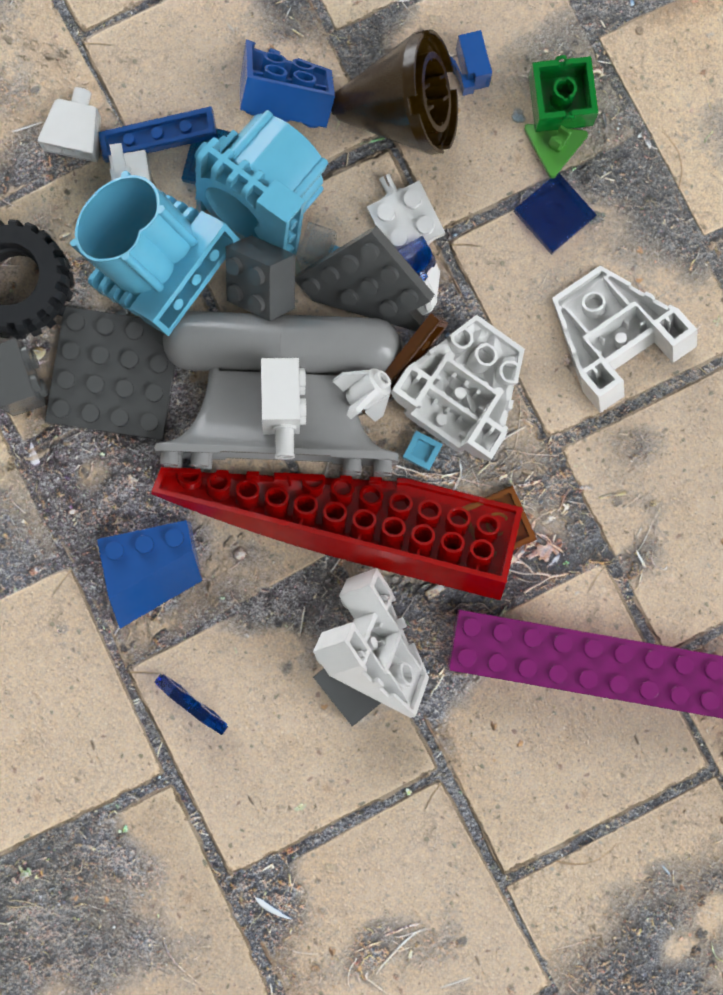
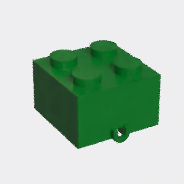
(563, 93)

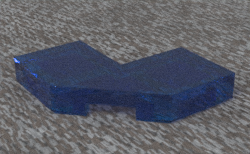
(190, 704)

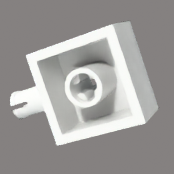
(281, 402)

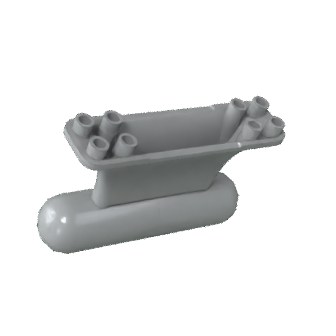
(231, 411)

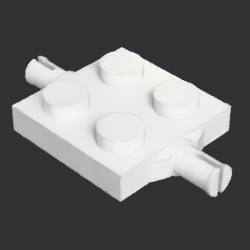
(405, 214)

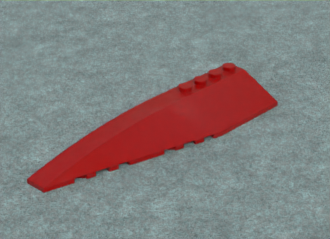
(370, 522)

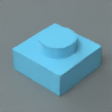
(422, 451)

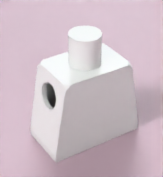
(72, 128)

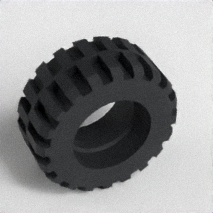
(52, 286)

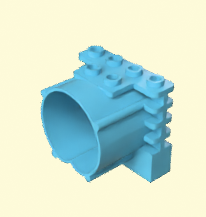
(260, 180)
(149, 249)

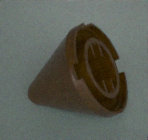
(405, 96)

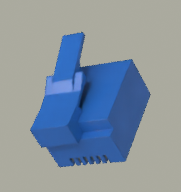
(473, 63)

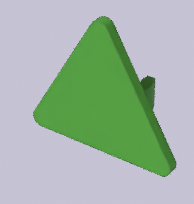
(555, 146)

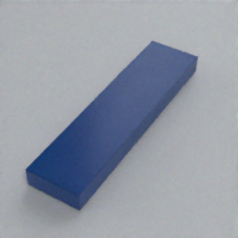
(161, 132)

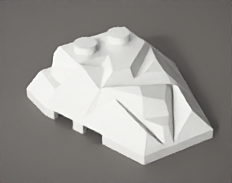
(464, 388)

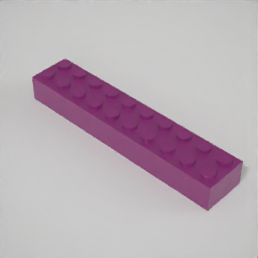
(587, 663)

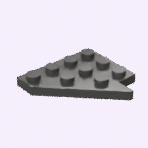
(368, 280)

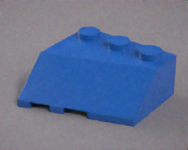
(285, 87)
(148, 568)

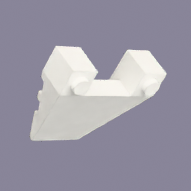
(610, 324)
(373, 649)

